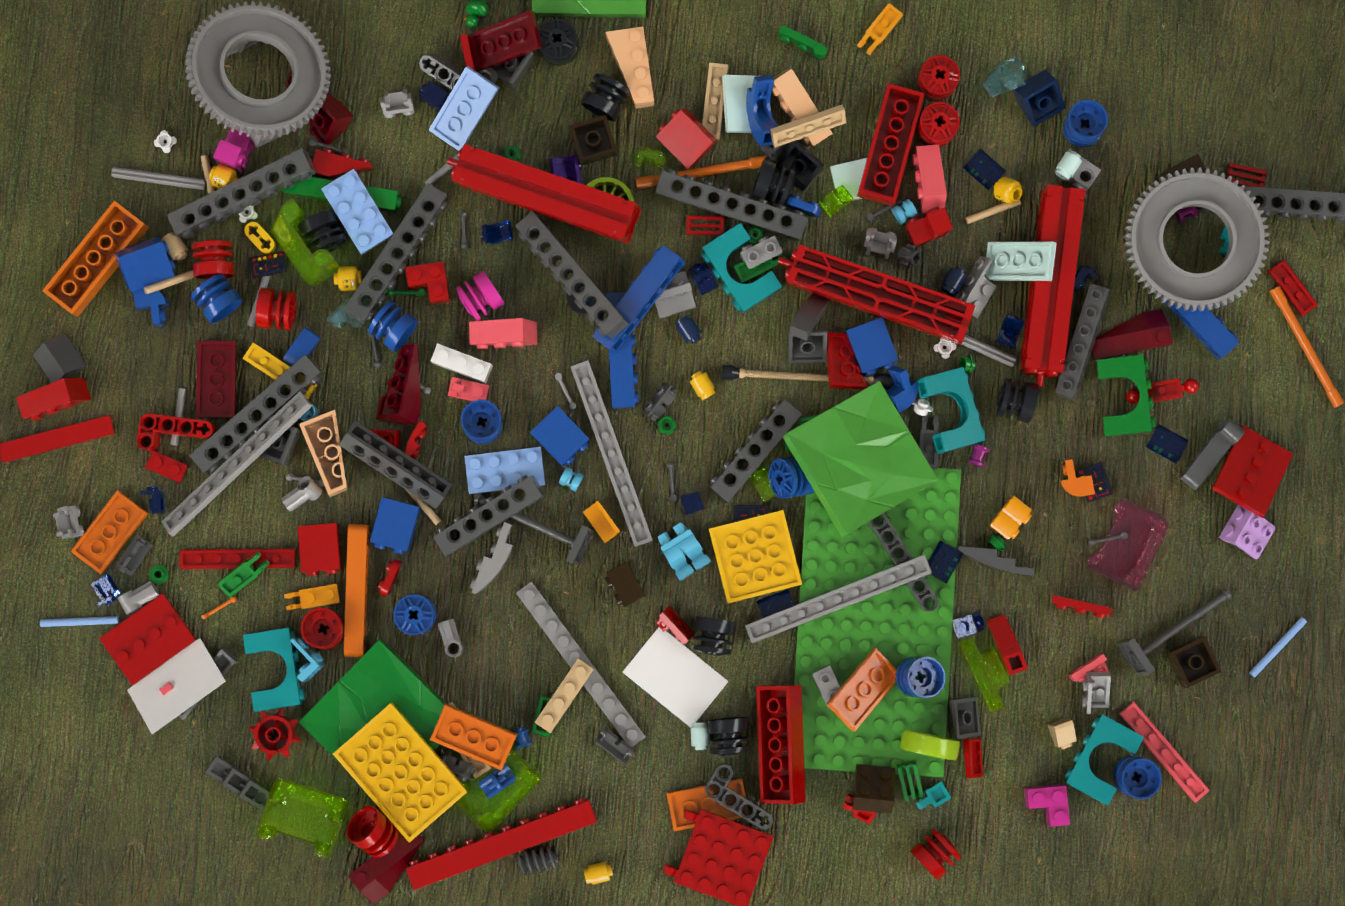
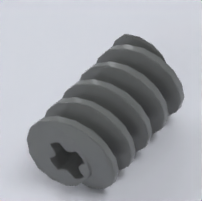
(538, 860)

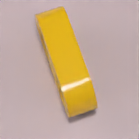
(263, 235)

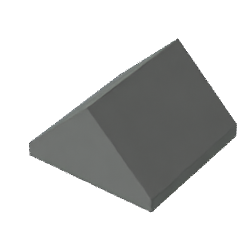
(514, 70)
(809, 351)
(59, 358)
(283, 448)
(964, 717)

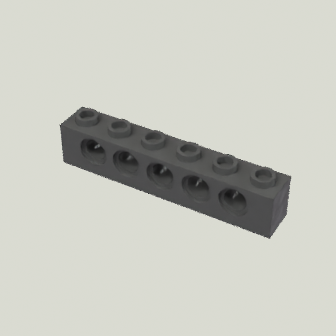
(1082, 342)
(790, 416)
(395, 464)
(532, 494)

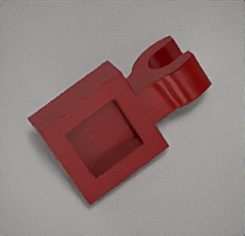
(865, 816)

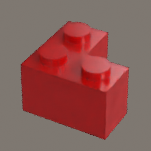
(931, 227)
(431, 276)

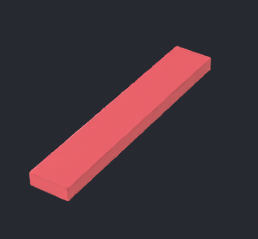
(1164, 752)

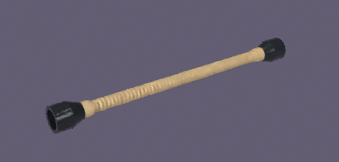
(731, 372)

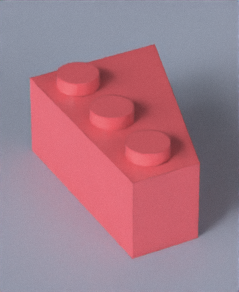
(930, 177)
(503, 333)

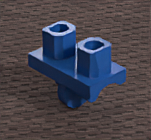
(497, 781)

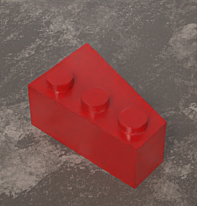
(53, 397)

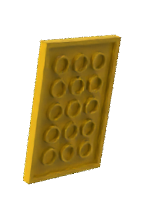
(400, 772)

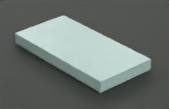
(1021, 261)

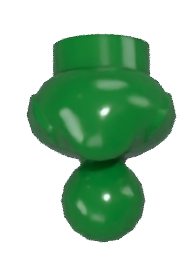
(473, 9)

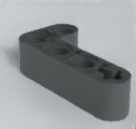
(454, 72)
(1211, 453)
(740, 801)

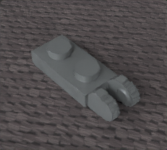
(926, 441)

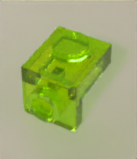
(655, 157)
(836, 200)
(760, 480)

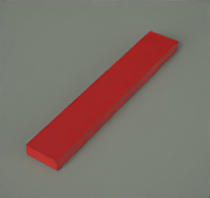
(56, 439)
(233, 557)

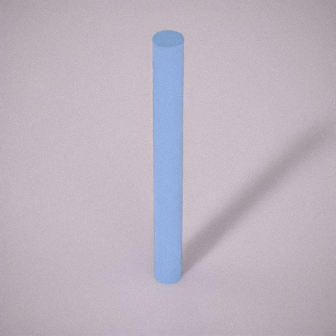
(79, 621)
(1277, 647)

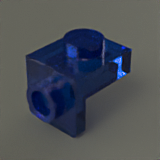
(497, 233)
(703, 278)
(1010, 330)
(105, 590)
(968, 625)

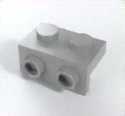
(763, 251)
(1096, 690)

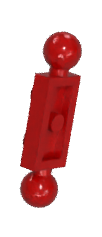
(1165, 390)

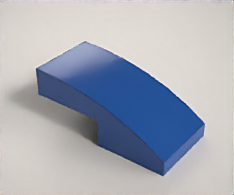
(303, 345)

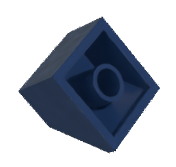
(1040, 98)

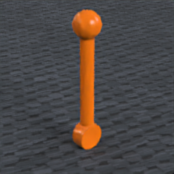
(233, 599)

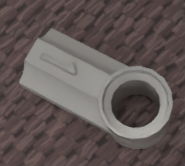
(306, 490)
(133, 600)
(450, 636)

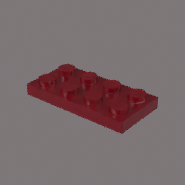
(505, 41)
(216, 379)

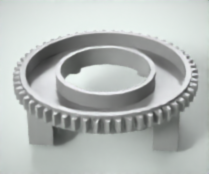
(239, 29)
(1244, 233)

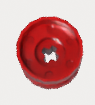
(934, 88)
(927, 126)
(212, 257)
(279, 309)
(312, 625)
(372, 832)
(935, 853)

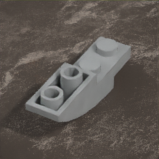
(489, 567)

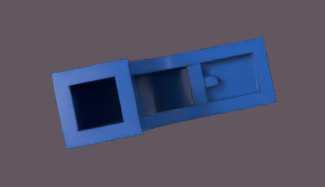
(759, 109)

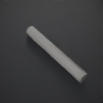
(439, 173)
(252, 319)
(179, 412)

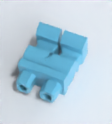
(679, 547)

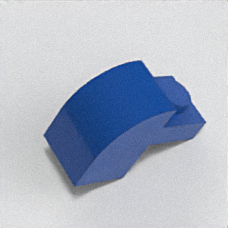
(152, 301)
(903, 391)

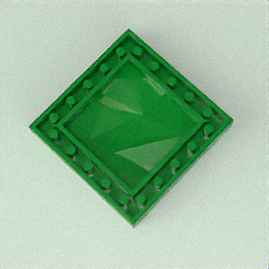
(368, 689)

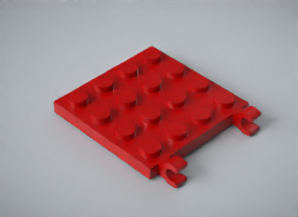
(721, 858)

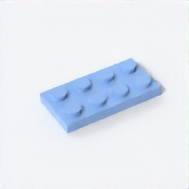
(464, 108)
(357, 211)
(500, 469)

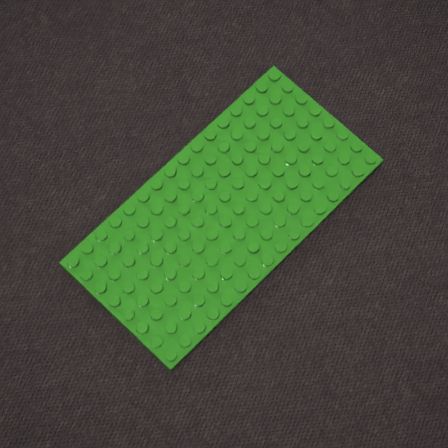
(884, 622)

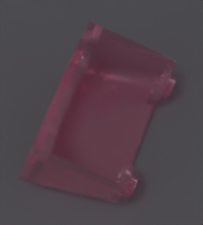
(1130, 558)

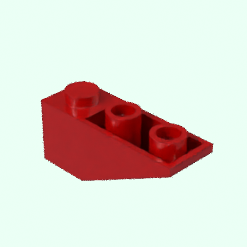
(334, 166)
(1007, 645)

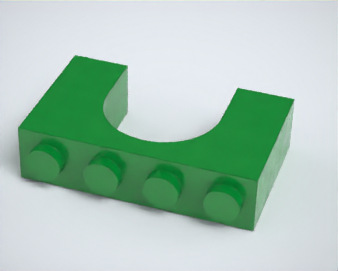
(1140, 418)

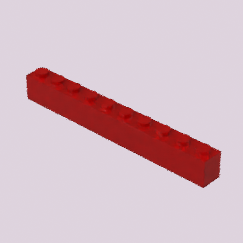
(501, 844)

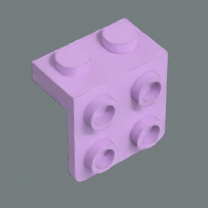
(1247, 531)

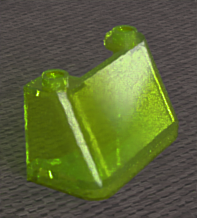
(312, 267)
(491, 812)
(303, 815)

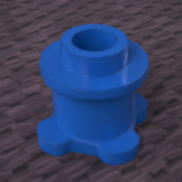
(522, 738)

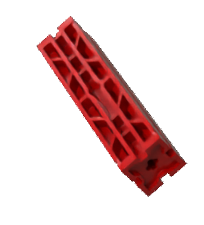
(545, 193)
(878, 294)
(1051, 301)

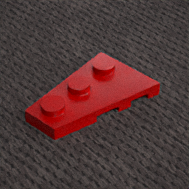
(842, 367)
(1082, 607)

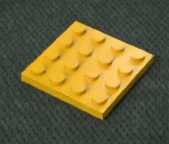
(755, 556)

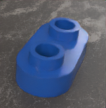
(810, 208)

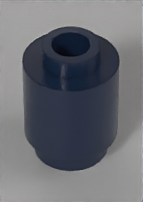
(953, 280)
(688, 329)

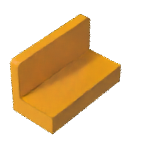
(601, 521)

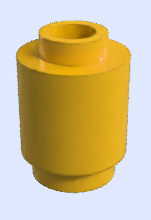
(702, 385)
(598, 873)

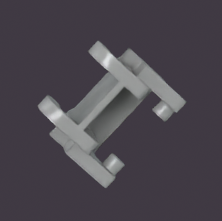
(397, 103)
(880, 242)
(67, 522)

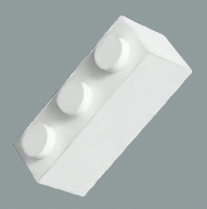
(461, 363)

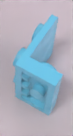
(309, 669)

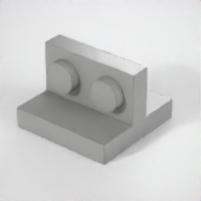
(676, 297)

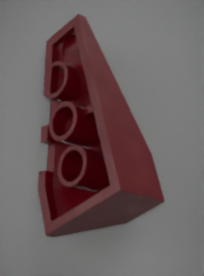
(330, 120)
(1142, 333)
(403, 395)
(379, 875)

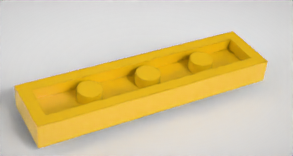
(272, 365)

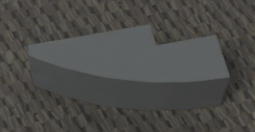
(808, 317)

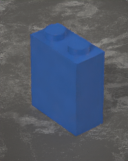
(145, 263)
(872, 346)
(560, 436)
(395, 525)

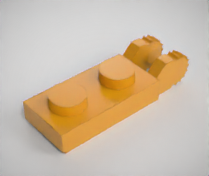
(881, 27)
(315, 597)

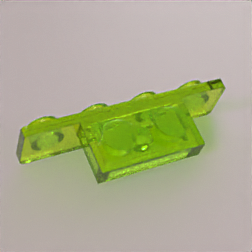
(987, 672)

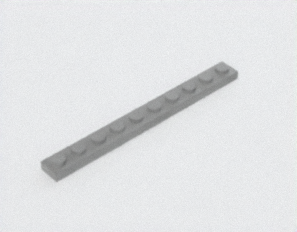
(611, 453)
(236, 463)
(838, 599)
(571, 652)

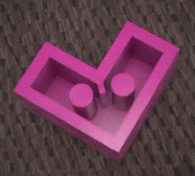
(234, 150)
(1053, 799)

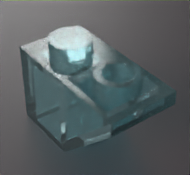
(1006, 77)
(339, 317)

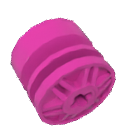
(480, 295)

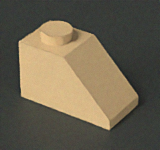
(1062, 733)

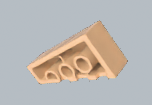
(632, 59)
(796, 102)
(323, 442)

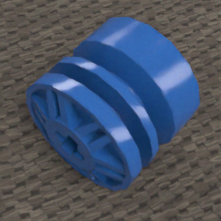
(1087, 113)
(214, 296)
(394, 327)
(485, 411)
(788, 479)
(427, 614)
(929, 680)
(1145, 783)

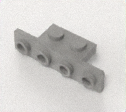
(976, 287)

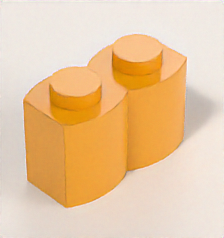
(1010, 518)

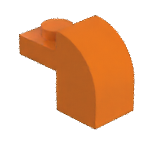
(1076, 486)

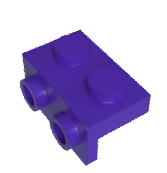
(566, 167)

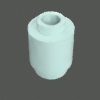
(1068, 165)
(700, 736)

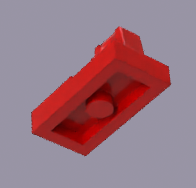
(678, 627)

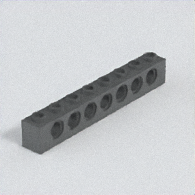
(428, 196)
(1303, 200)
(181, 217)
(797, 218)
(615, 321)
(202, 454)

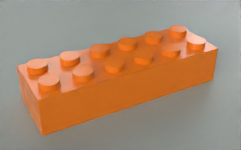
(94, 259)

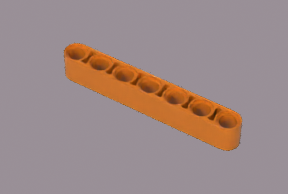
(356, 590)

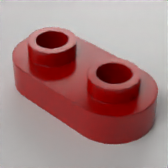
(386, 584)

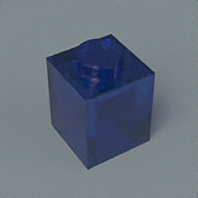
(433, 95)
(692, 503)

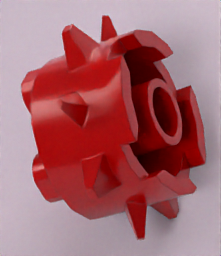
(265, 740)

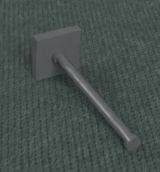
(578, 544)
(1137, 656)

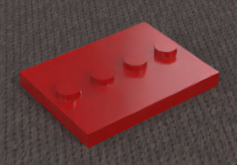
(1252, 472)
(147, 639)

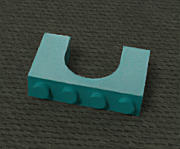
(744, 295)
(954, 384)
(290, 691)
(1105, 731)

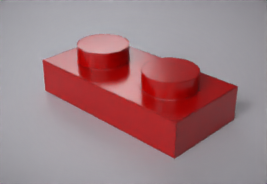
(166, 466)

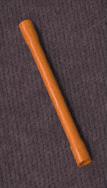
(751, 163)
(1331, 391)

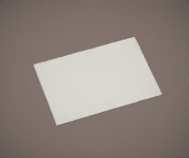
(675, 676)
(192, 678)

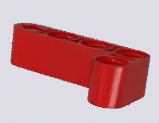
(177, 429)

